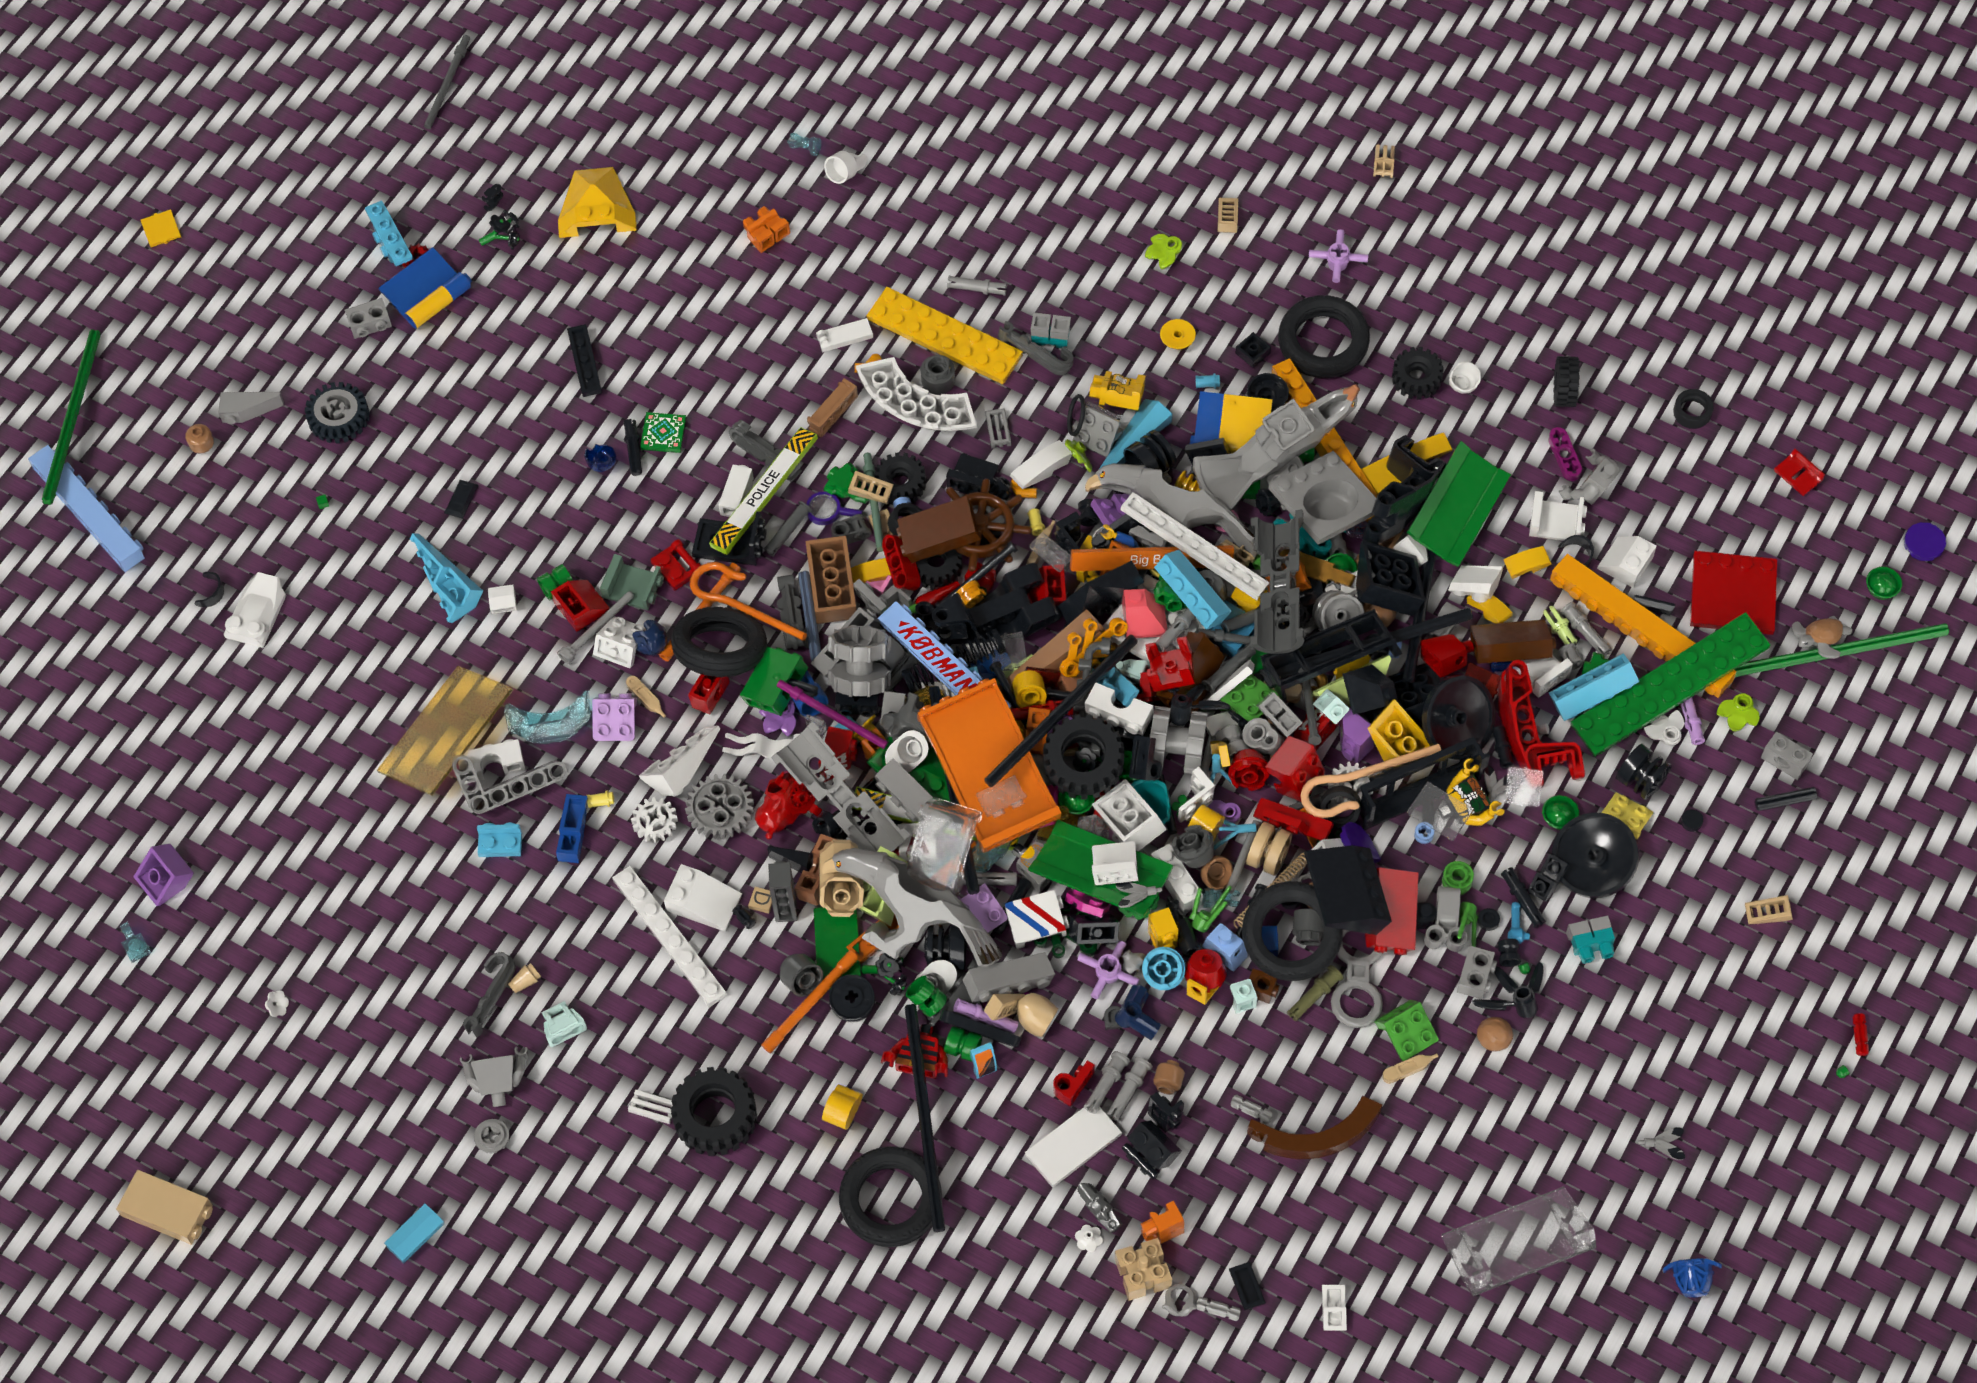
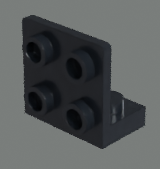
(970, 473)
(1068, 532)

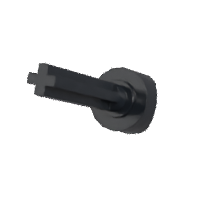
(827, 825)

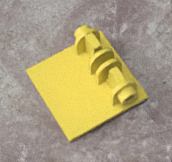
(1629, 812)

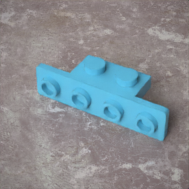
(387, 234)
(1124, 689)

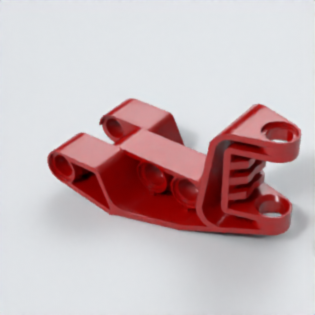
(1514, 697)

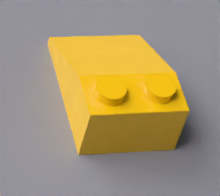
(1396, 733)

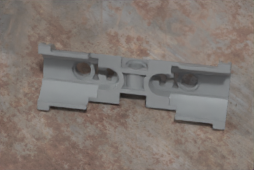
(796, 760)

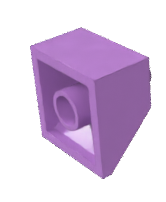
(1354, 737)
(163, 873)

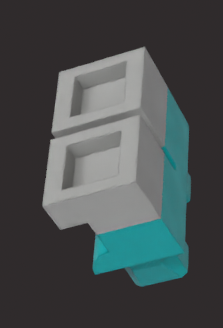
(1055, 335)
(1591, 937)

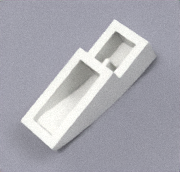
(1041, 464)

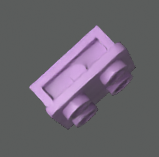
(614, 717)
(985, 908)

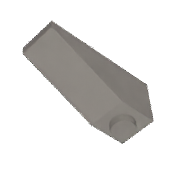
(243, 406)

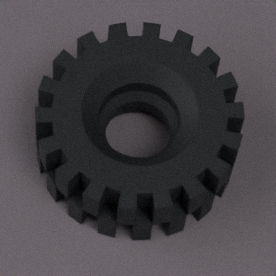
(1421, 361)
(1566, 381)
(902, 466)
(940, 575)

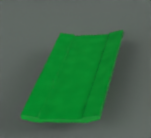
(1458, 504)
(1069, 861)

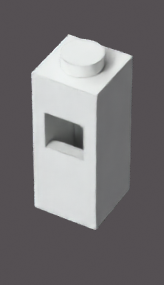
(736, 489)

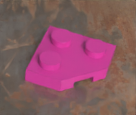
(1087, 903)

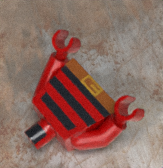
(933, 1054)

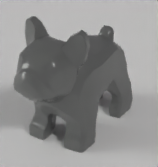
(905, 719)

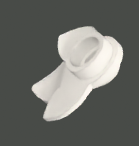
(1664, 726)

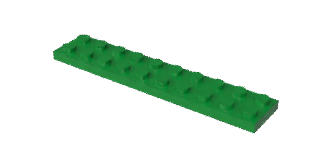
(1670, 684)

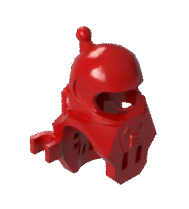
(779, 804)

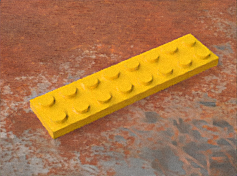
(944, 335)

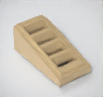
(1228, 226)
(860, 492)
(1776, 902)
(1002, 1005)

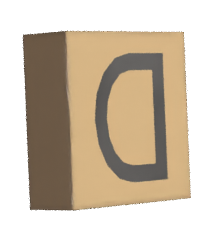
(760, 900)

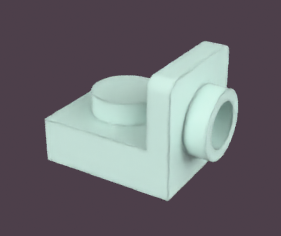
(1331, 706)
(1244, 996)

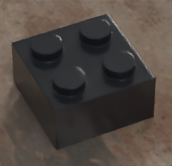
(1253, 350)

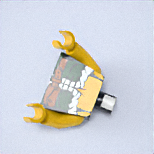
(1468, 791)

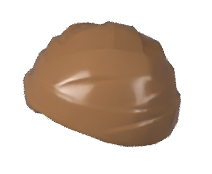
(1217, 873)
(1495, 1034)

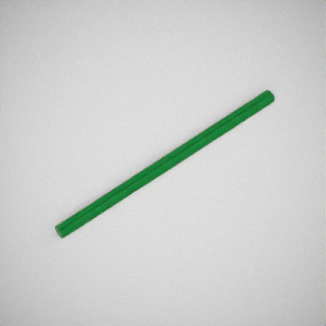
(71, 417)
(1844, 649)

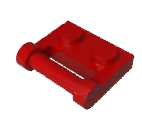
(671, 569)

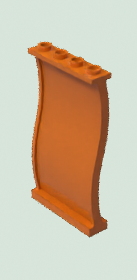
(970, 740)

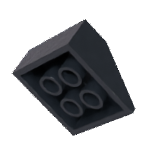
(1389, 579)
(1101, 593)

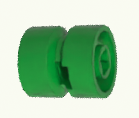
(549, 582)
(926, 996)
(961, 1043)

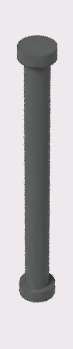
(1314, 738)

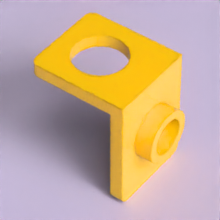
(1202, 996)

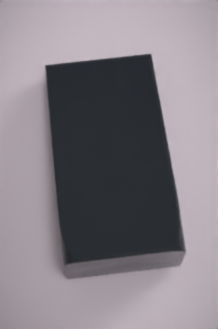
(798, 859)

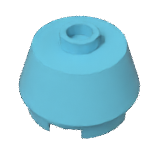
(1163, 968)

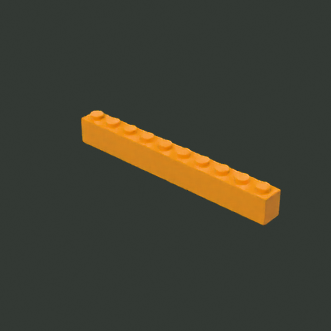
(1330, 442)
(1626, 614)

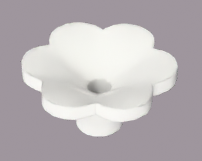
(276, 1003)
(1088, 1243)

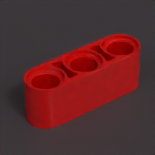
(903, 572)

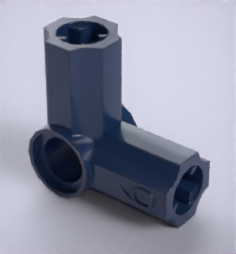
(1132, 1016)

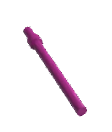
(797, 694)

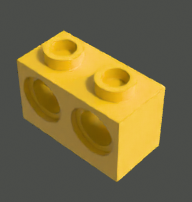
(1163, 929)

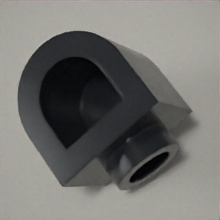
(1425, 915)

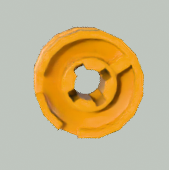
(971, 593)

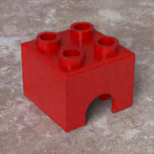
(1294, 765)

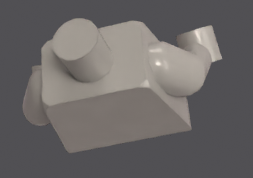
(1596, 482)
(495, 1074)

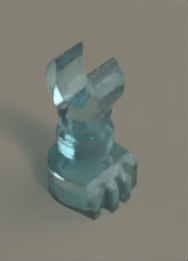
(813, 144)
(1209, 896)

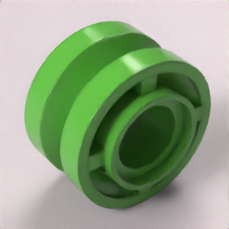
(1460, 869)

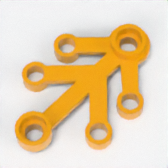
(1116, 627)

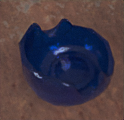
(600, 457)

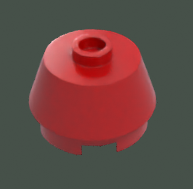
(1248, 770)
(1206, 969)

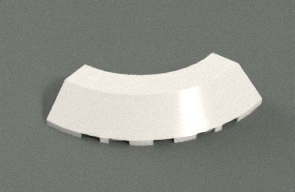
(912, 403)

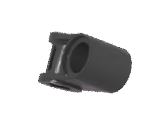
(851, 529)

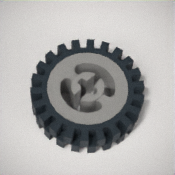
(332, 403)

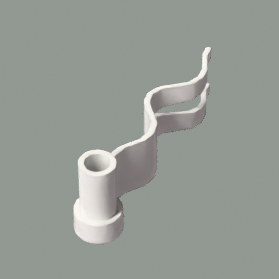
(762, 745)

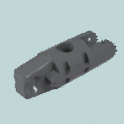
(1099, 1207)

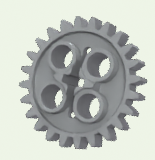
(707, 819)

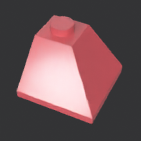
(1143, 614)

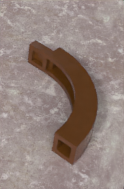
(1321, 1143)

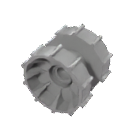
(859, 649)
(1179, 739)

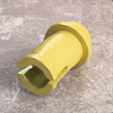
(1035, 522)
(600, 799)

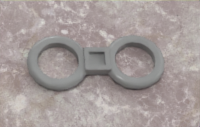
(1357, 979)

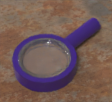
(827, 509)

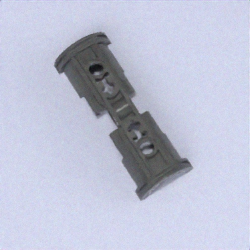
(1269, 543)

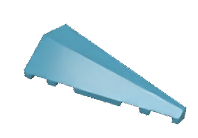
(1149, 417)
(454, 588)

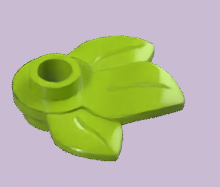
(1161, 250)
(1078, 452)
(1738, 714)

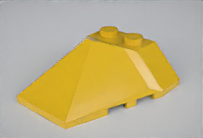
(594, 200)

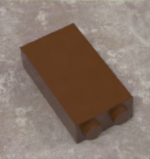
(938, 529)
(1512, 641)
(1206, 661)

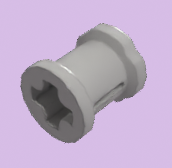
(1569, 651)

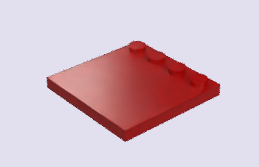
(1730, 586)

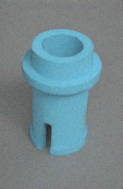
(1208, 381)

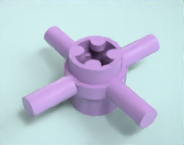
(1338, 256)
(1102, 965)

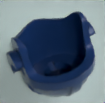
(652, 640)

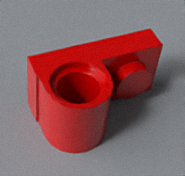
(1076, 1084)

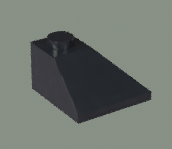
(1368, 689)

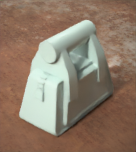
(1132, 669)
(563, 1025)

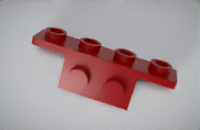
(1292, 820)

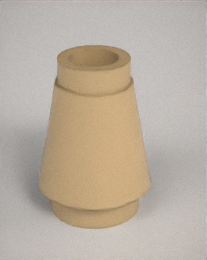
(524, 978)

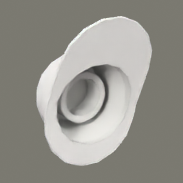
(908, 750)
(941, 974)

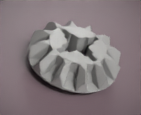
(482, 1132)

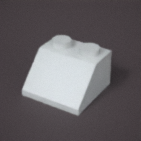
(1627, 559)

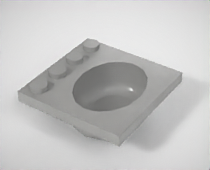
(1327, 494)

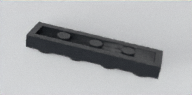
(584, 360)

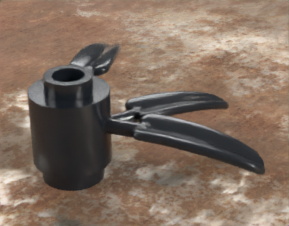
(1182, 704)
(1523, 996)

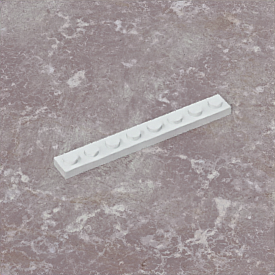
(1194, 546)
(669, 936)

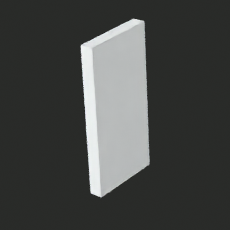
(1072, 1144)

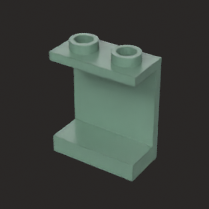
(625, 578)

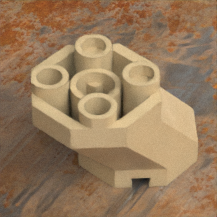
(837, 890)

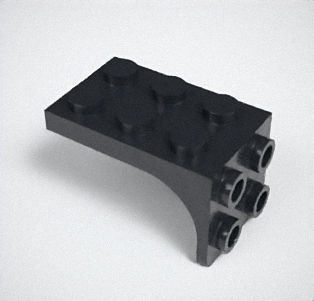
(745, 551)

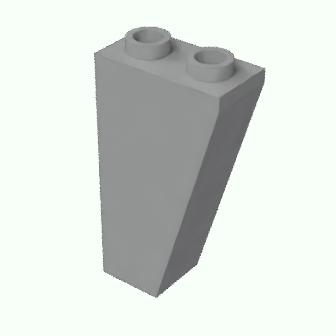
(825, 659)

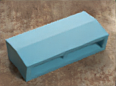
(414, 1233)

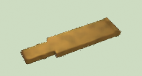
(1322, 570)

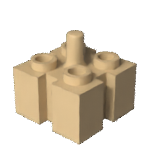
(1143, 1269)

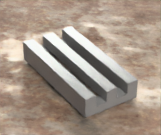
(1000, 442)

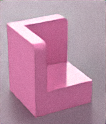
(881, 586)

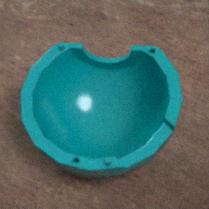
(1156, 796)

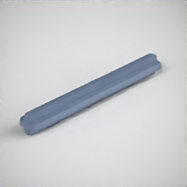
(809, 614)

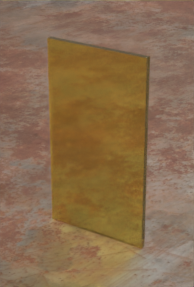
(444, 730)

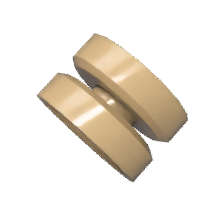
(1269, 848)

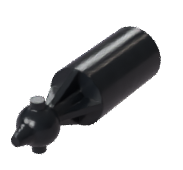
(1186, 937)

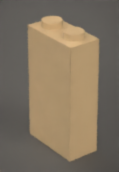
(165, 1207)

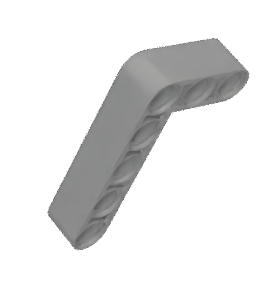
(505, 786)

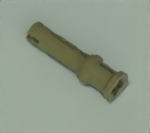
(1321, 986)

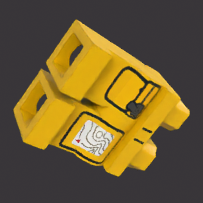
(1118, 390)

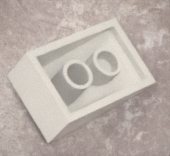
(1129, 815)
(701, 898)

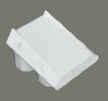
(1476, 581)

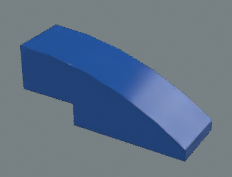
(572, 828)

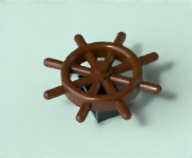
(991, 534)

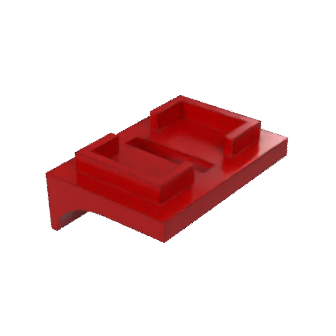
(1795, 463)

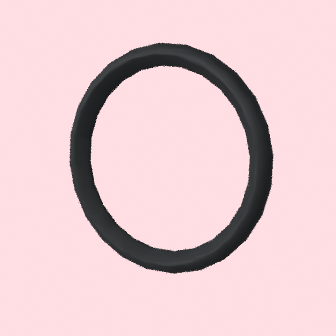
(1070, 412)

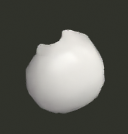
(1464, 377)

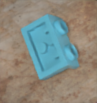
(499, 840)

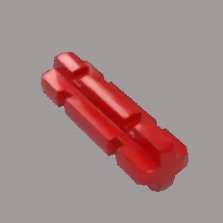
(1860, 1034)

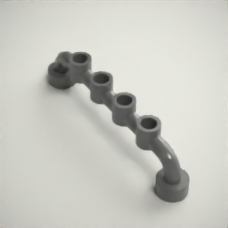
(1086, 666)

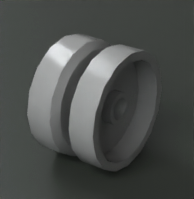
(1330, 604)

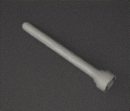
(567, 653)

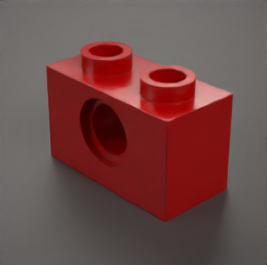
(707, 692)

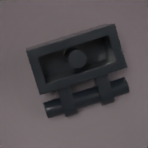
(1153, 1145)

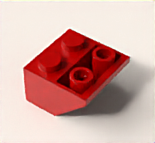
(1052, 587)
(579, 603)

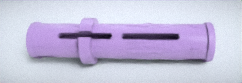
(1692, 722)
(976, 1013)

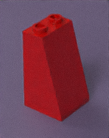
(1401, 898)

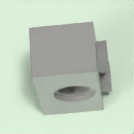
(1786, 755)

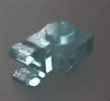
(135, 944)

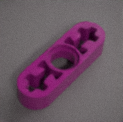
(1566, 445)

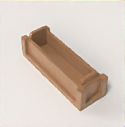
(832, 408)

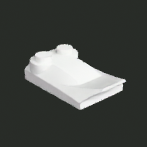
(256, 611)

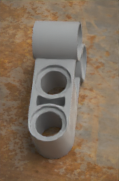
(1446, 920)

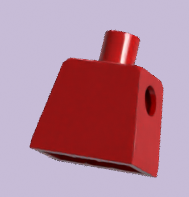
(1445, 653)

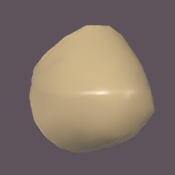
(1035, 1013)

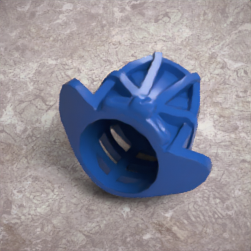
(1693, 1275)

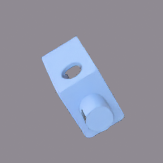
(1226, 945)

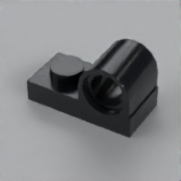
(1142, 761)

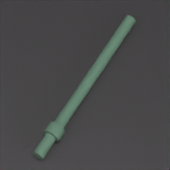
(869, 469)

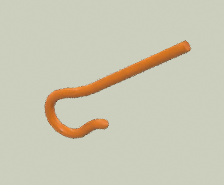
(735, 603)

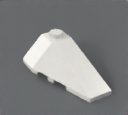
(677, 770)

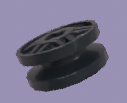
(852, 985)

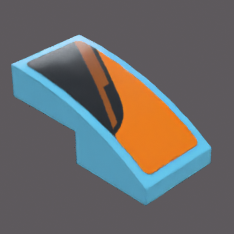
(983, 1060)

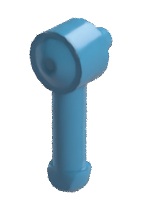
(1515, 931)

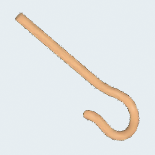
(1353, 805)

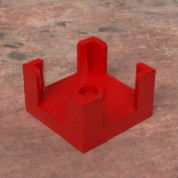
(1172, 667)

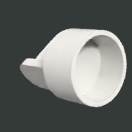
(843, 166)

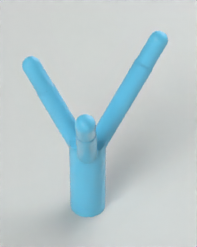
(1216, 768)
(1242, 828)

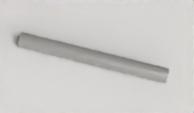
(1242, 858)

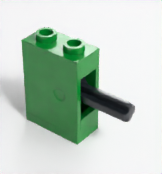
(762, 688)

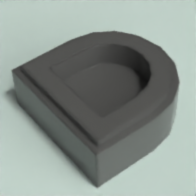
(1109, 1018)

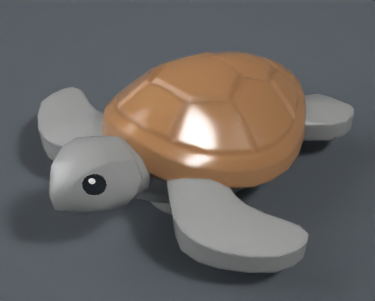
(1821, 634)

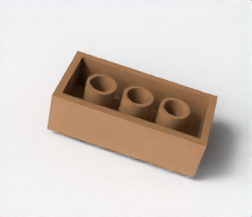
(831, 579)

